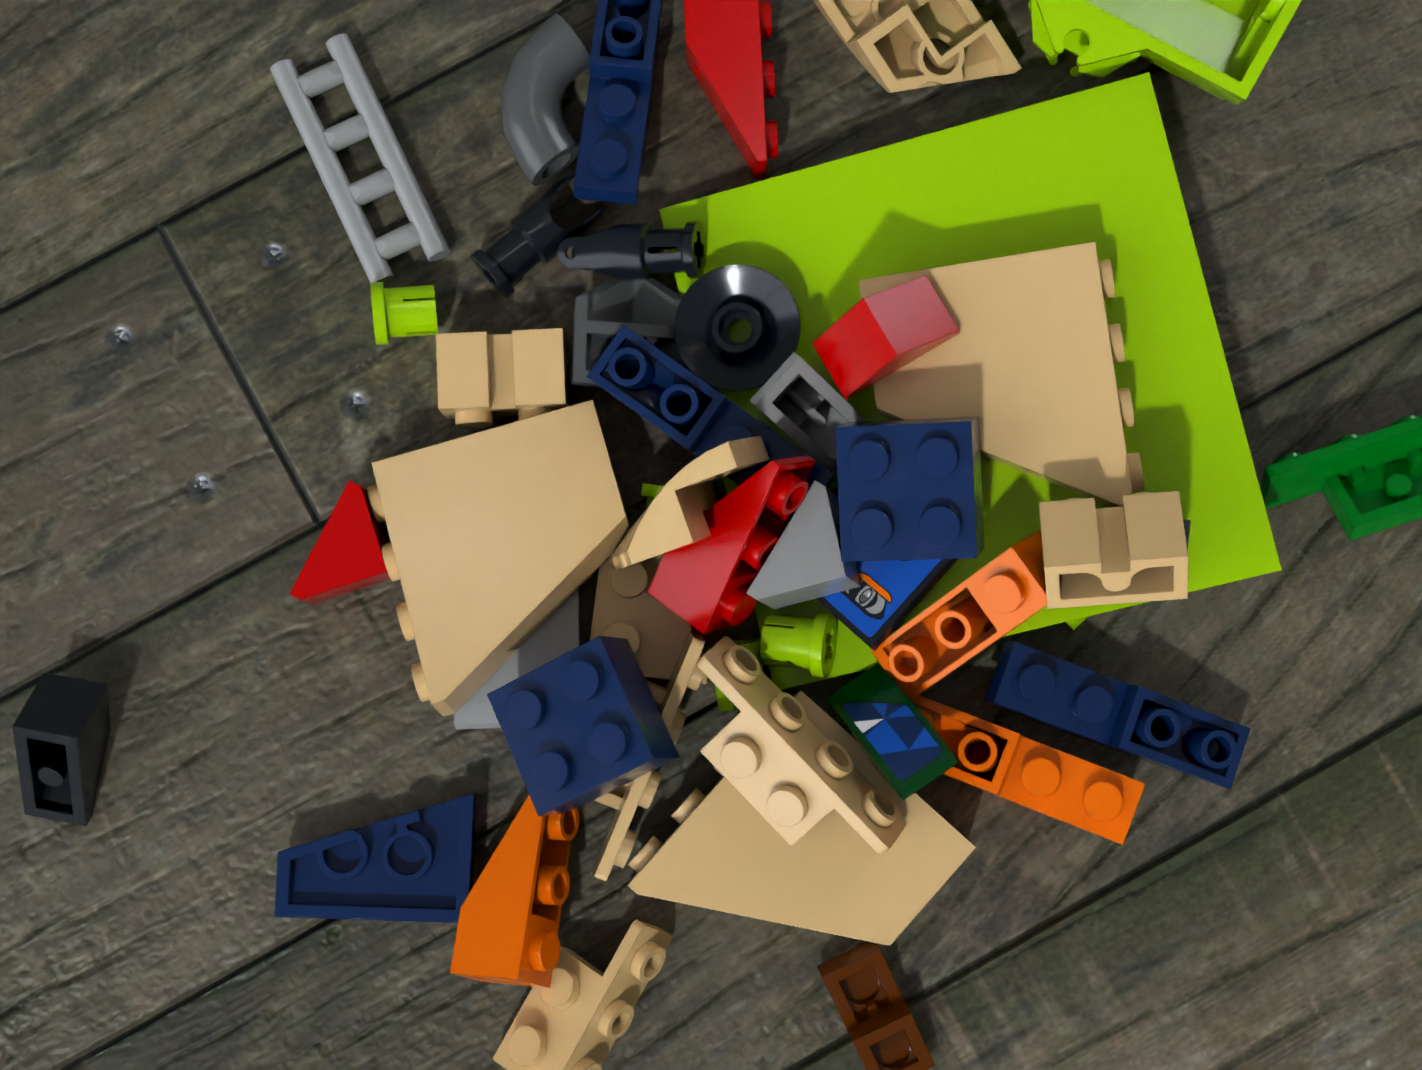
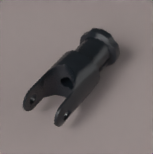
(529, 242)
(634, 251)

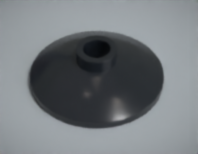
(719, 302)

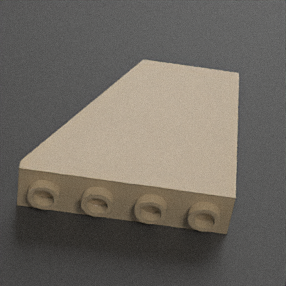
(1029, 365)
(494, 540)
(825, 882)

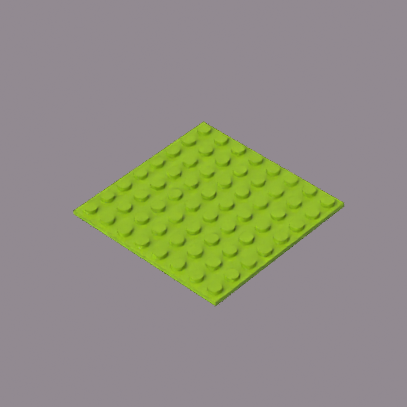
(1001, 188)

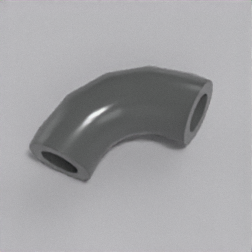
(534, 96)

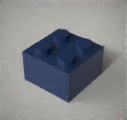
(910, 489)
(582, 725)

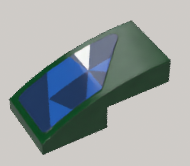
(891, 731)

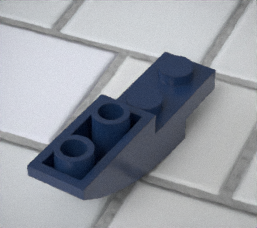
(618, 100)
(685, 404)
(1117, 714)

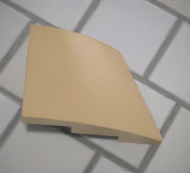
(920, 41)
(677, 511)

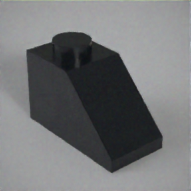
(62, 747)

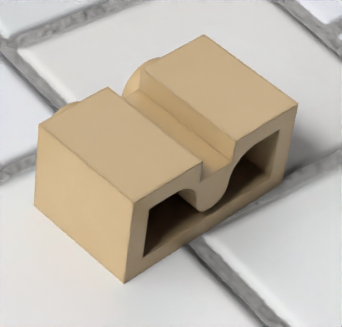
(501, 375)
(1114, 551)

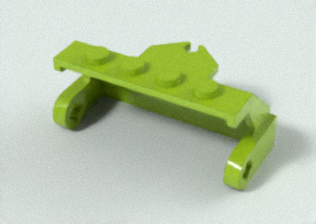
(1204, 42)

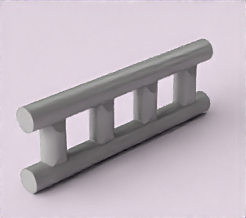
(371, 123)

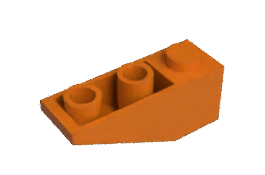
(967, 618)
(516, 904)

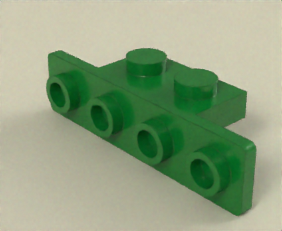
(1365, 478)

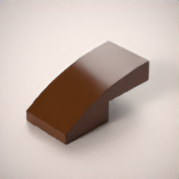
(874, 1010)

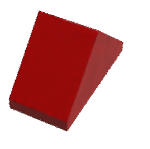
(884, 335)
(346, 552)

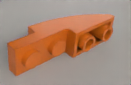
(1035, 773)

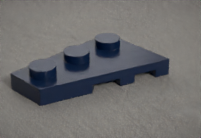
(386, 870)

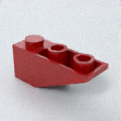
(729, 67)
(711, 576)

